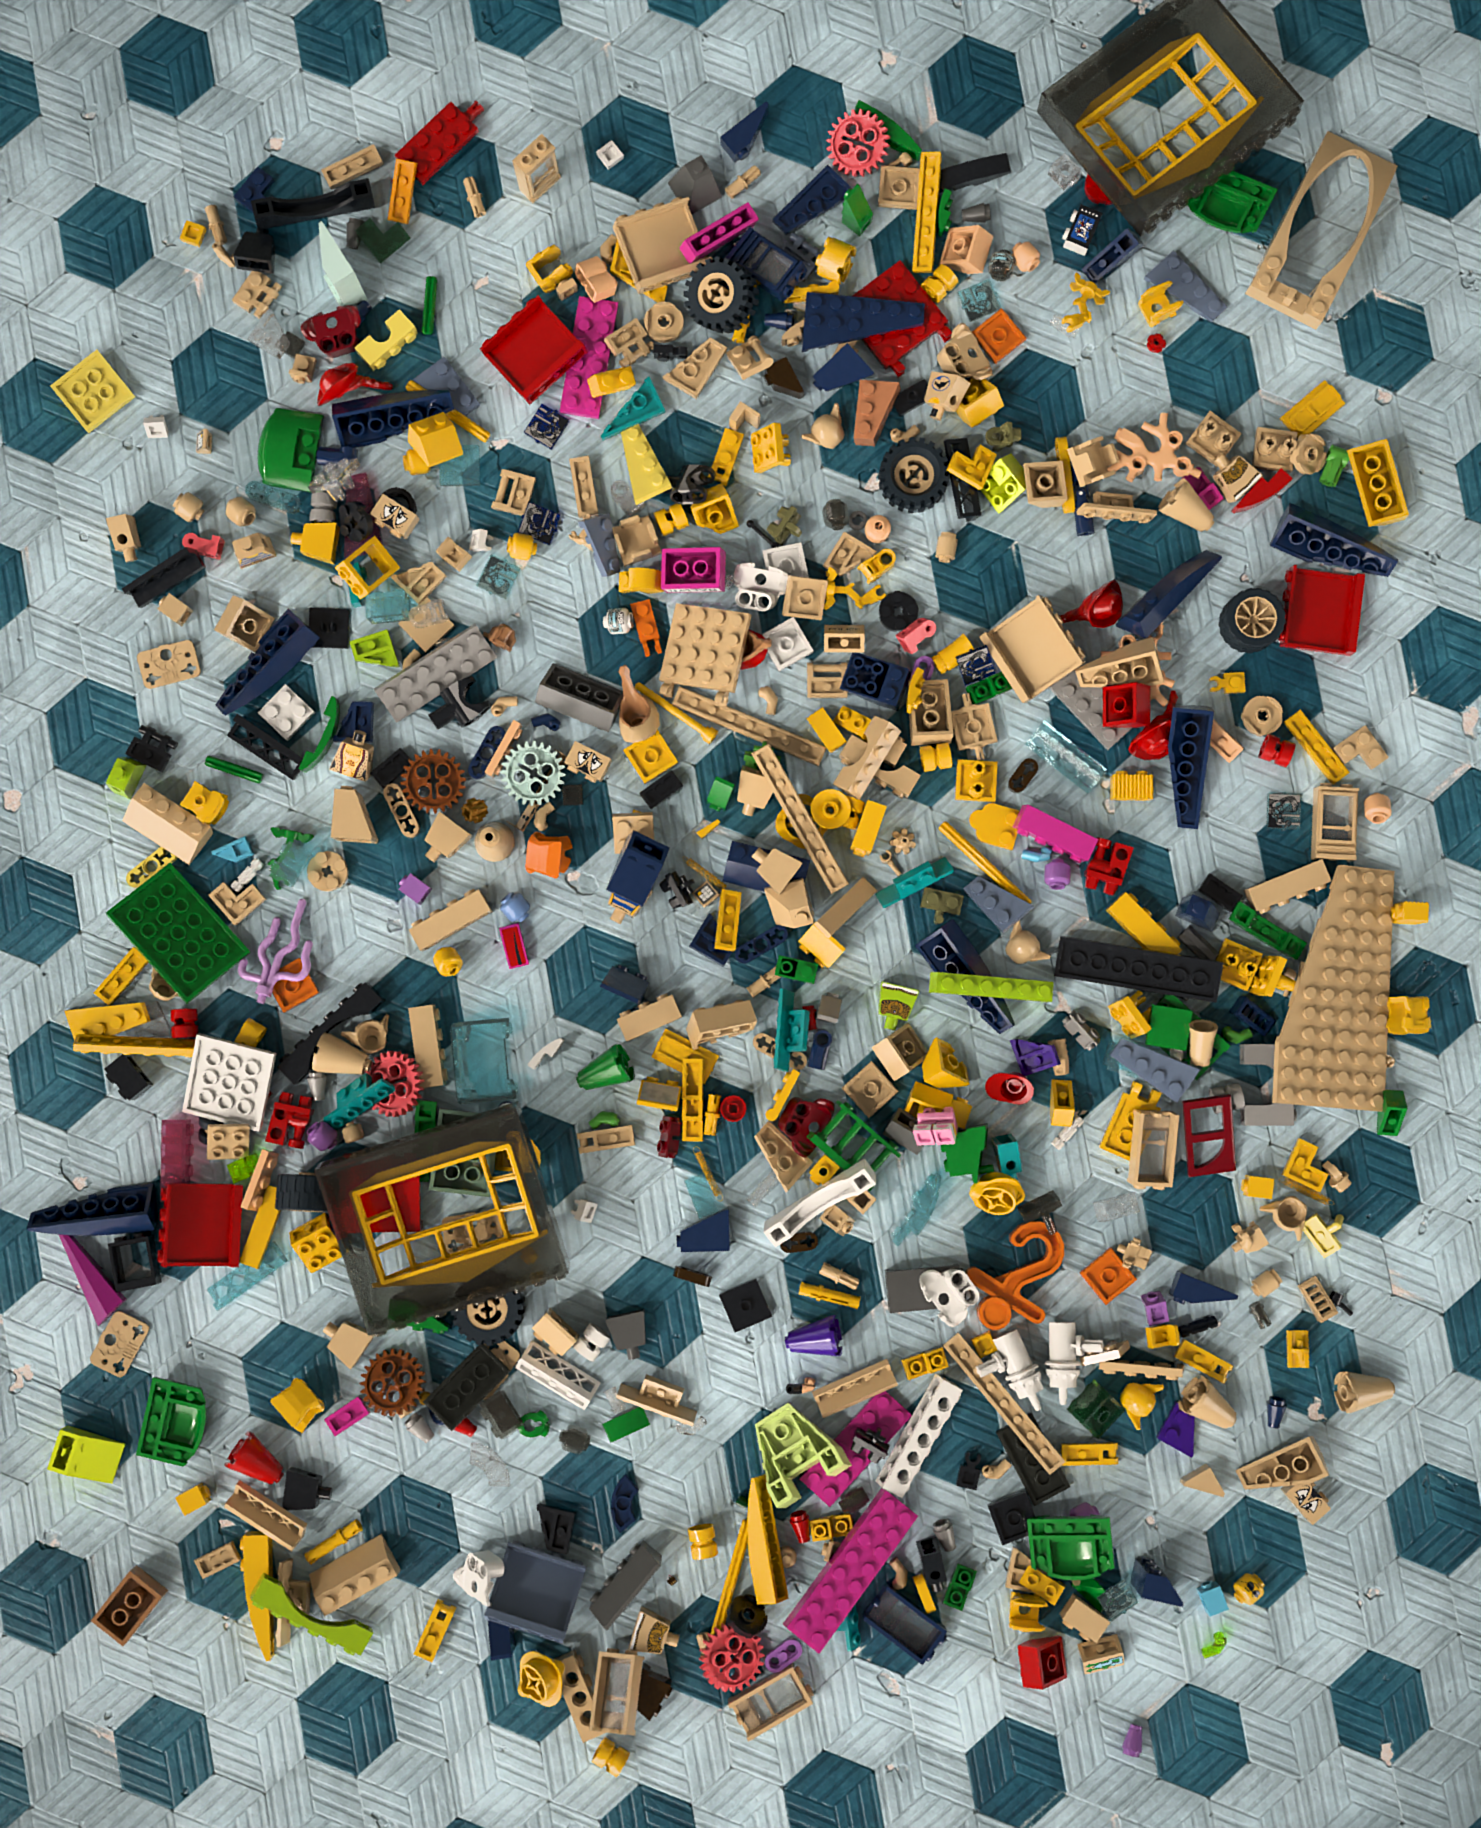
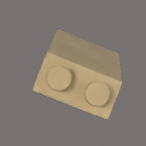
(351, 818)

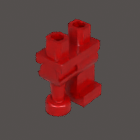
(1109, 871)
(289, 1115)

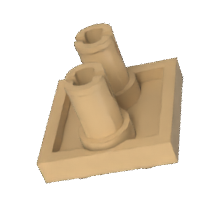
(1213, 437)
(1273, 449)

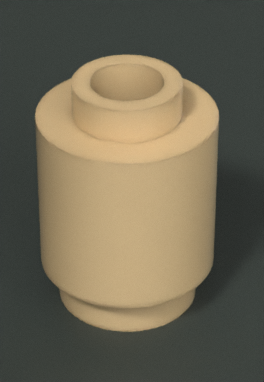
(946, 547)
(1266, 1283)

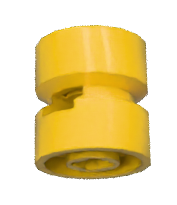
(941, 281)
(678, 517)
(934, 757)
(856, 809)
(703, 1545)
(610, 1757)

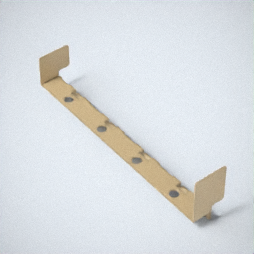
(529, 809)

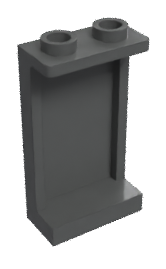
(905, 1292)

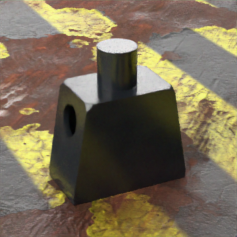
(256, 252)
(303, 1490)
(932, 1563)

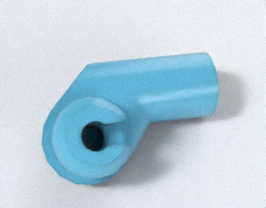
(1035, 856)

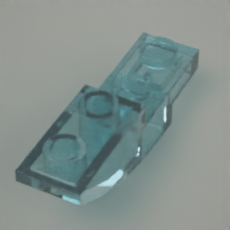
(924, 1202)

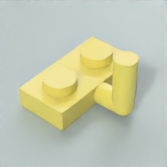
(1322, 1235)

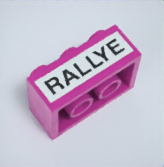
(693, 570)

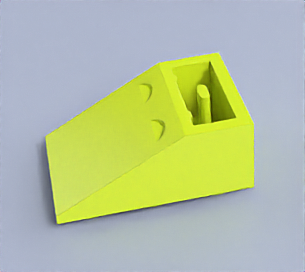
(85, 1455)

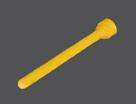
(706, 732)

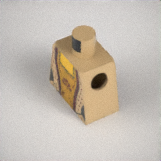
(354, 757)

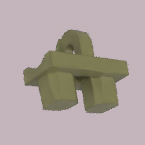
(1002, 436)
(787, 526)

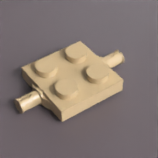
(973, 727)

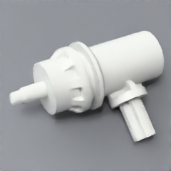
(1063, 1349)
(1016, 1361)

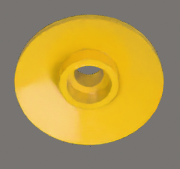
(830, 799)

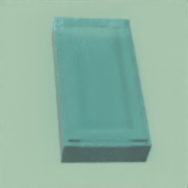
(701, 1196)

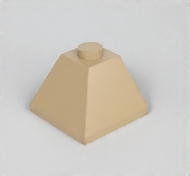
(792, 906)

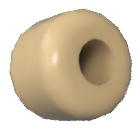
(352, 1132)
(788, 1556)

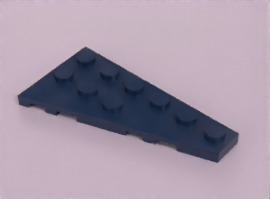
(845, 319)

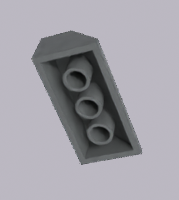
(579, 697)
(625, 1584)

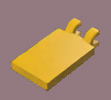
(1119, 1131)

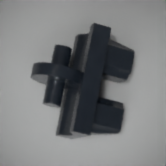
(680, 887)
(872, 1441)

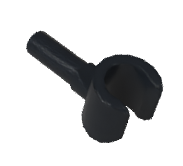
(1336, 1298)

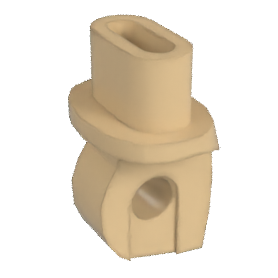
(1338, 1178)

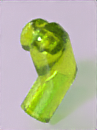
(1216, 1648)

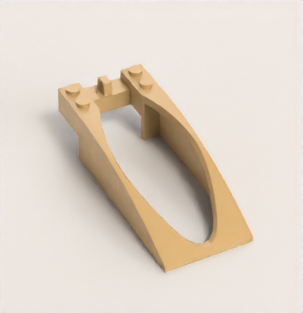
(1287, 299)

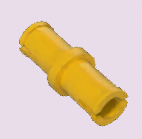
(712, 1114)

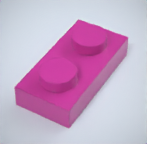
(347, 1415)

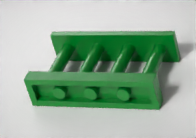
(835, 1151)

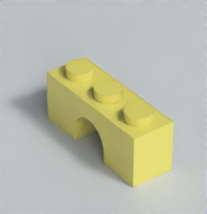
(377, 353)

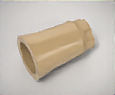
(1202, 1041)

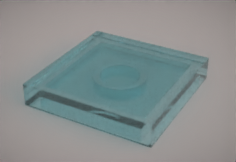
(462, 469)

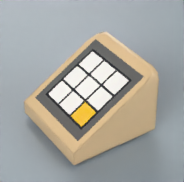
(204, 442)
(705, 894)

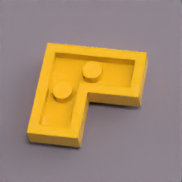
(975, 470)
(1299, 1167)

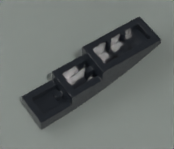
(974, 172)

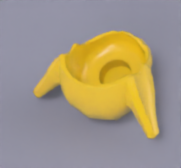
(1139, 1400)

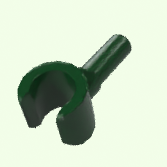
(742, 1501)

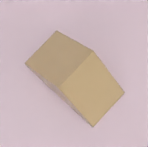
(1203, 1480)

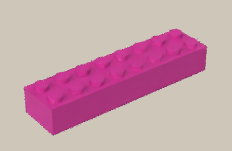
(850, 1570)

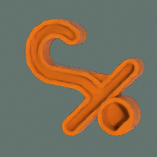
(1005, 1289)

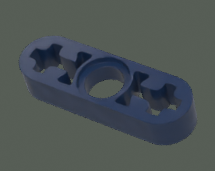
(474, 763)
(745, 947)

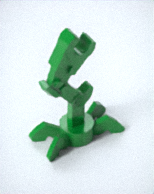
(291, 836)

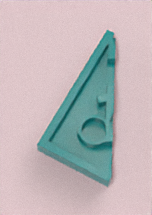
(640, 408)

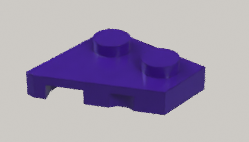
(1034, 1056)
(1178, 1430)

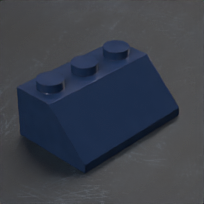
(1153, 1583)

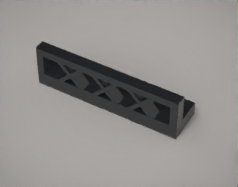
(967, 492)
(164, 576)
(275, 745)

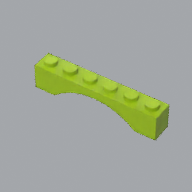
(991, 987)
(349, 1633)

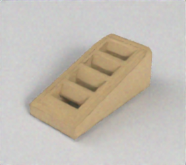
(1311, 1302)

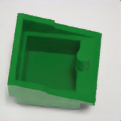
(966, 1153)

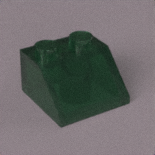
(1095, 1409)

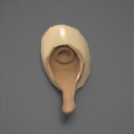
(637, 712)

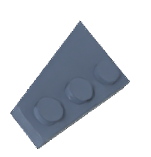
(443, 377)
(601, 538)
(997, 904)

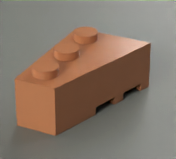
(873, 408)

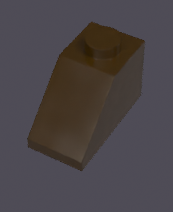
(783, 379)

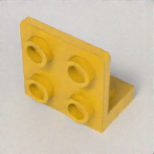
(315, 1243)

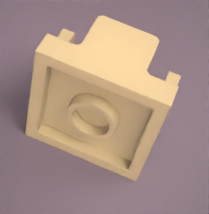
(1092, 460)
(636, 540)

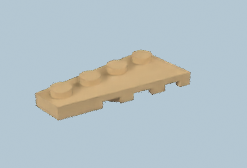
(1143, 1367)

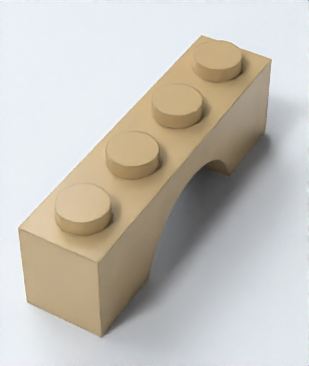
(856, 777)
(899, 780)

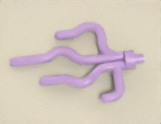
(269, 974)

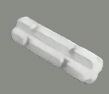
(247, 875)
(1067, 1132)

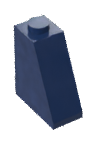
(842, 370)
(1198, 912)
(707, 1234)
(501, 1641)

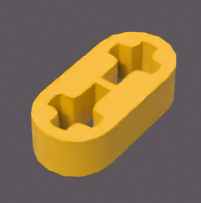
(924, 1593)

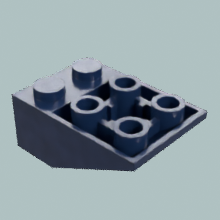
(875, 680)
(637, 868)

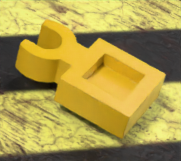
(1231, 683)

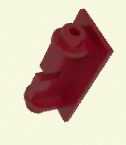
(666, 1145)

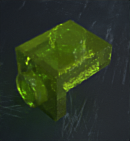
(243, 1168)

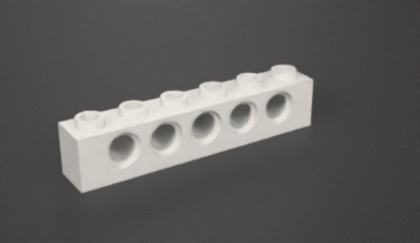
(918, 1425)

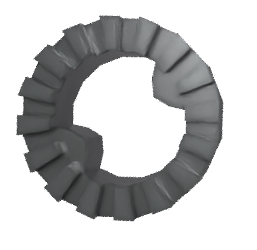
(862, 524)

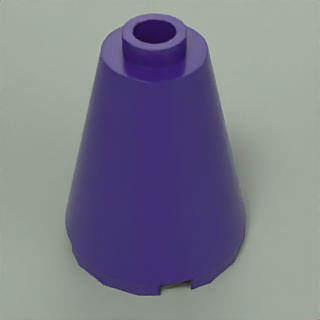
(816, 1338)

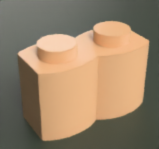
(595, 278)

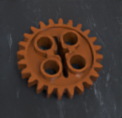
(415, 782)
(408, 1391)

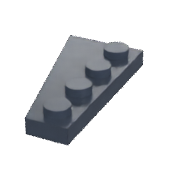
(1187, 287)
(1158, 1070)

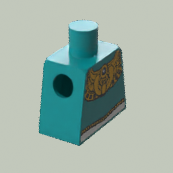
(1007, 1150)

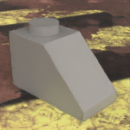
(829, 1008)

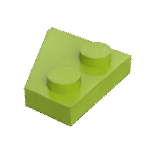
(375, 649)

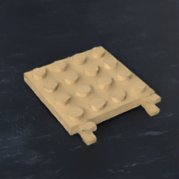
(704, 650)

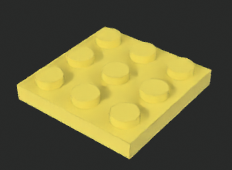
(92, 391)

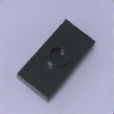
(910, 398)
(391, 768)
(661, 789)
(1220, 892)

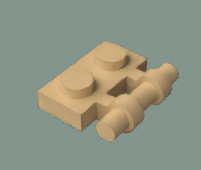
(252, 290)
(624, 338)

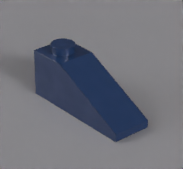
(741, 137)
(1113, 255)
(1196, 1291)

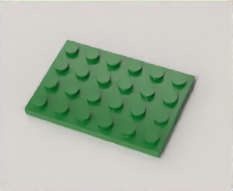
(178, 933)

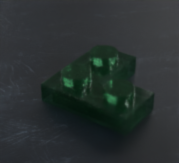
(382, 244)

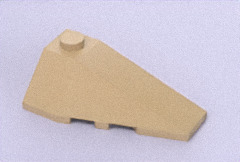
(1125, 665)
(1290, 1466)

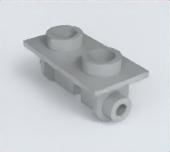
(1087, 1036)

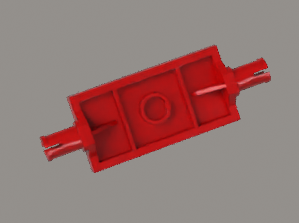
(440, 140)

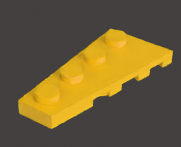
(107, 1019)

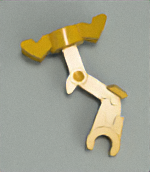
(1088, 290)
(869, 598)

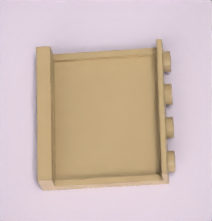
(652, 244)
(1033, 649)

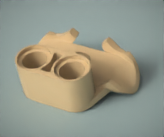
(955, 357)

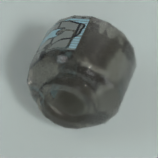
(1001, 265)

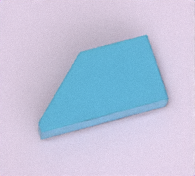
(235, 851)

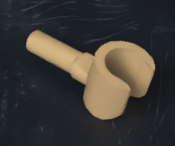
(904, 158)
(889, 861)
(1291, 974)

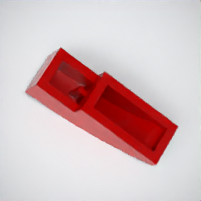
(1263, 491)

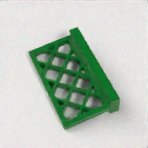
(1219, 1043)

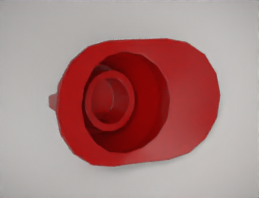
(1009, 1088)

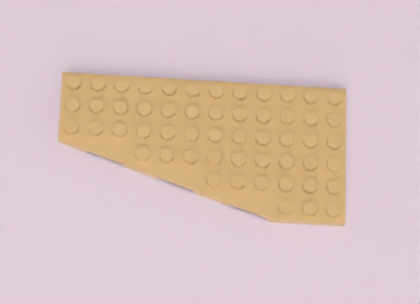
(1338, 1011)

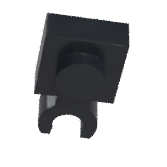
(666, 352)
(969, 1475)

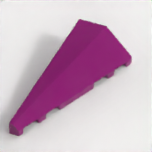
(94, 1283)

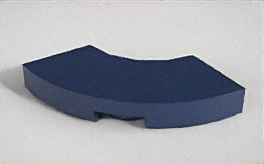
(622, 1503)

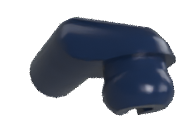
(547, 720)

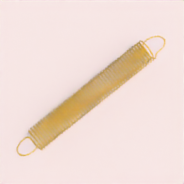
(723, 884)
(705, 1173)
(1308, 1191)

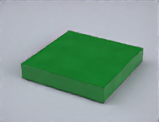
(1169, 1027)

